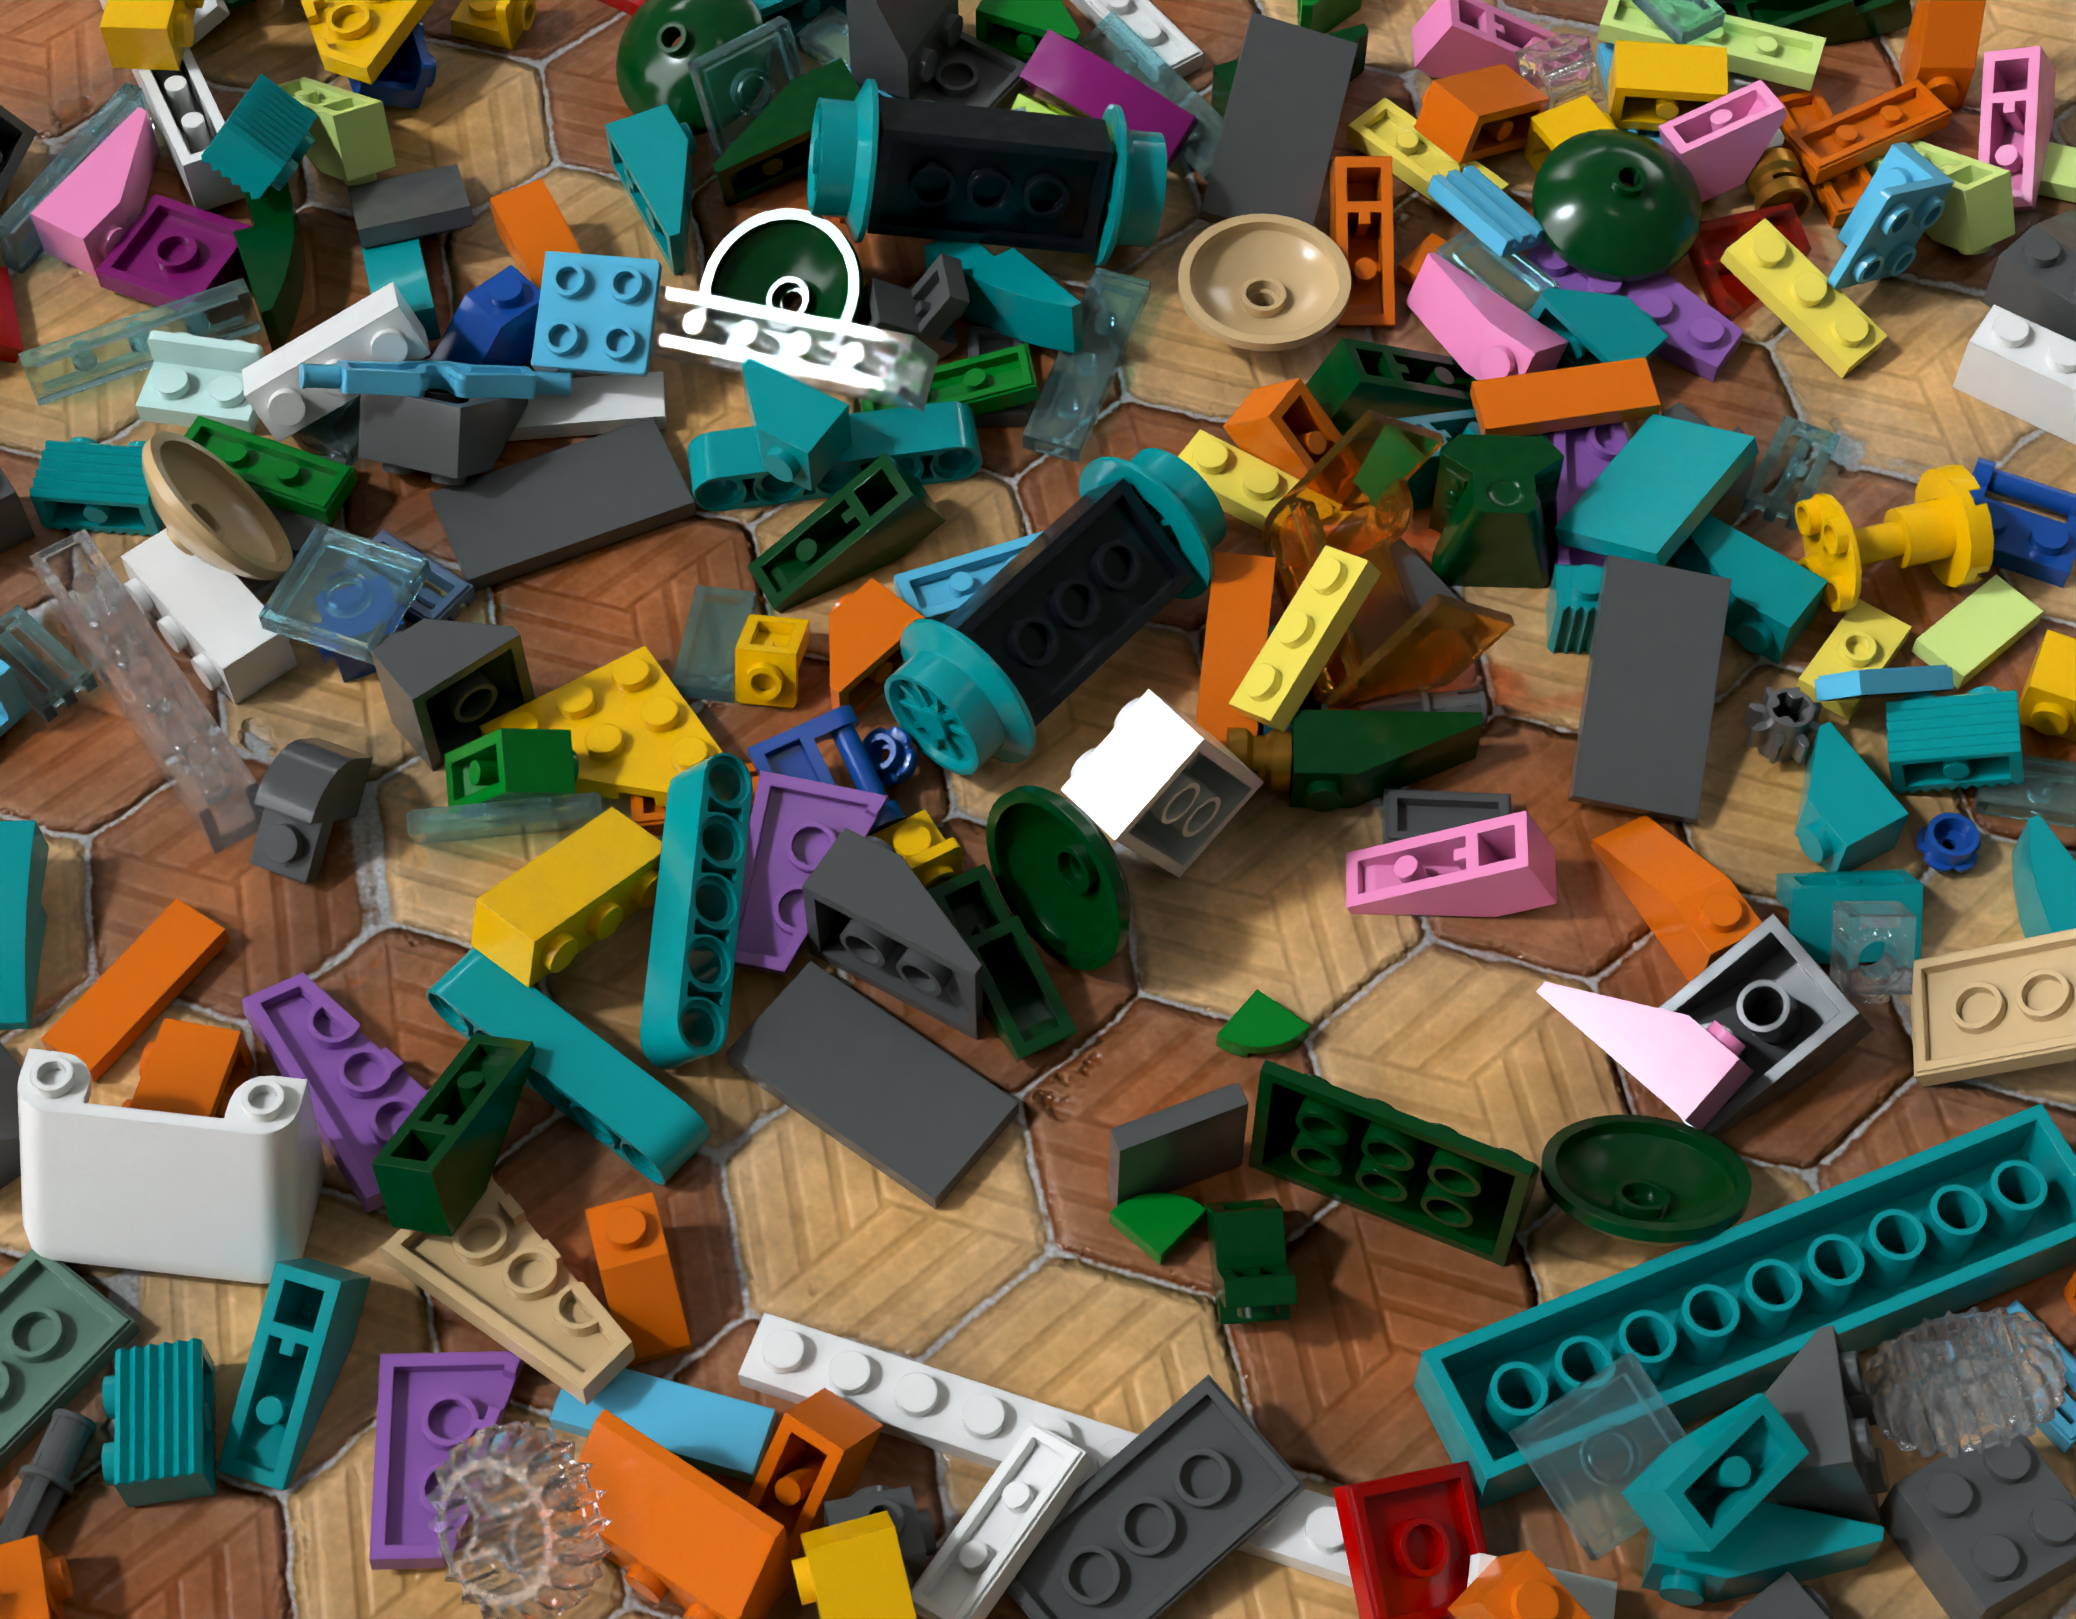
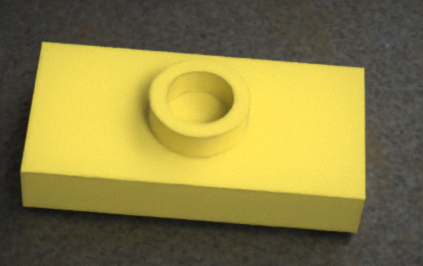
(1859, 642)

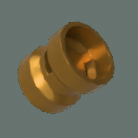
(1779, 181)
(1265, 755)

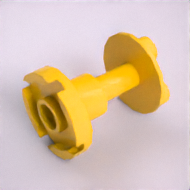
(1936, 529)

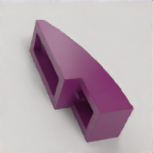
(1089, 84)

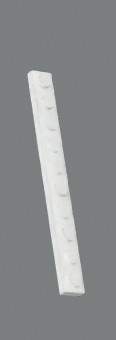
(986, 1422)

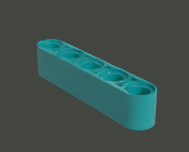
(929, 444)
(696, 912)
(574, 1067)

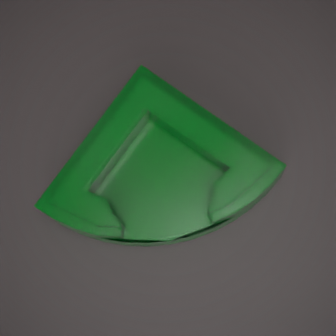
(1262, 1028)
(1158, 1222)

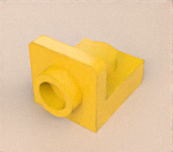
(493, 21)
(769, 660)
(924, 849)

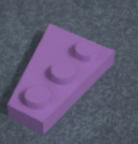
(787, 838)
(422, 1413)

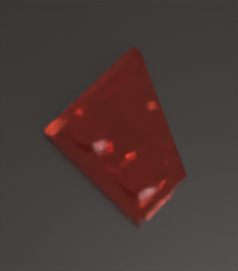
(1718, 283)

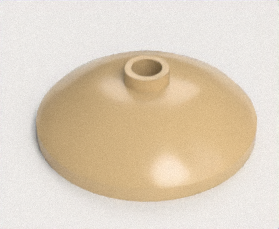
(1264, 282)
(213, 509)

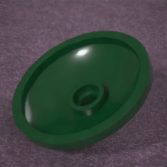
(658, 74)
(1612, 227)
(787, 258)
(1059, 876)
(1645, 1179)

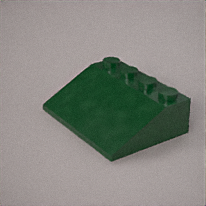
(1390, 1163)

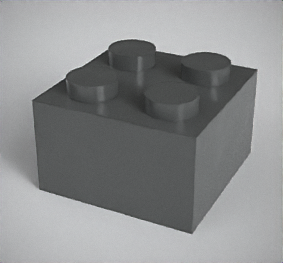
(1984, 1528)

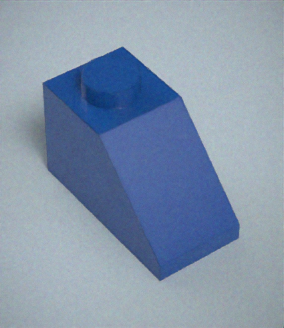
(493, 323)

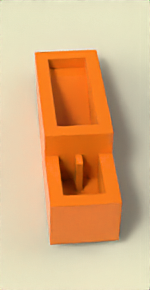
(530, 226)
(1233, 637)

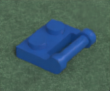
(2023, 539)
(797, 755)

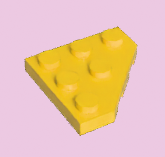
(361, 35)
(624, 726)

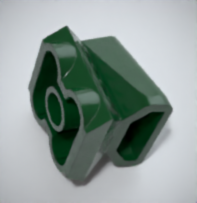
(1495, 511)

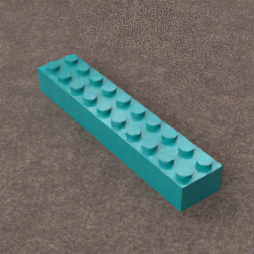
(1743, 1303)

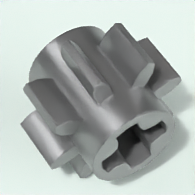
(1783, 724)

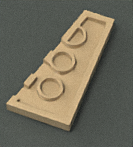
(517, 1294)

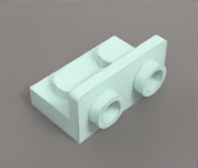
(197, 378)

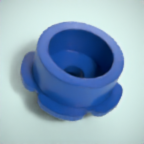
(902, 756)
(1954, 831)

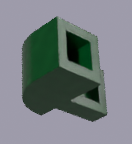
(1249, 1261)

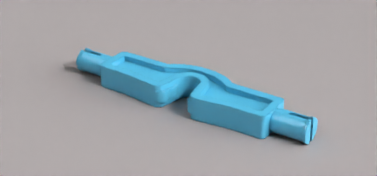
(417, 376)

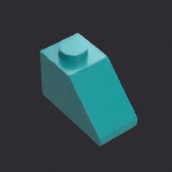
(1598, 326)
(794, 425)
(1844, 807)
(1715, 1476)

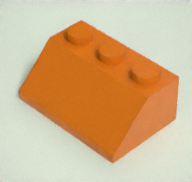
(682, 1529)

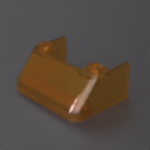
(1362, 506)

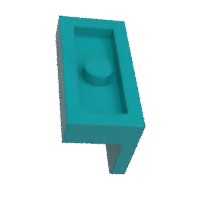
(1811, 900)

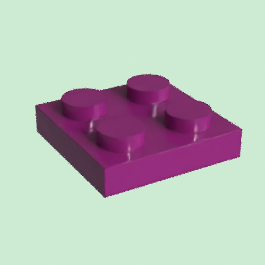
(172, 253)

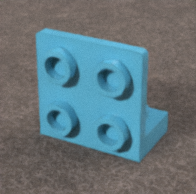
(1890, 218)
(596, 314)

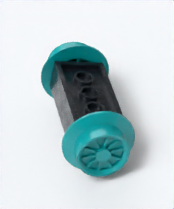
(986, 174)
(1056, 611)

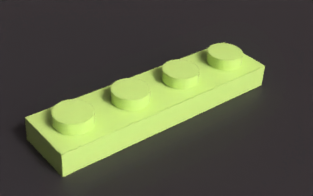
(1751, 46)

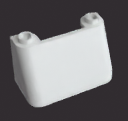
(167, 1185)

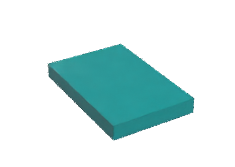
(1657, 490)

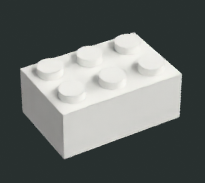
(1160, 784)

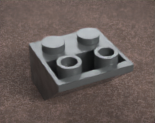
(1831, 1414)

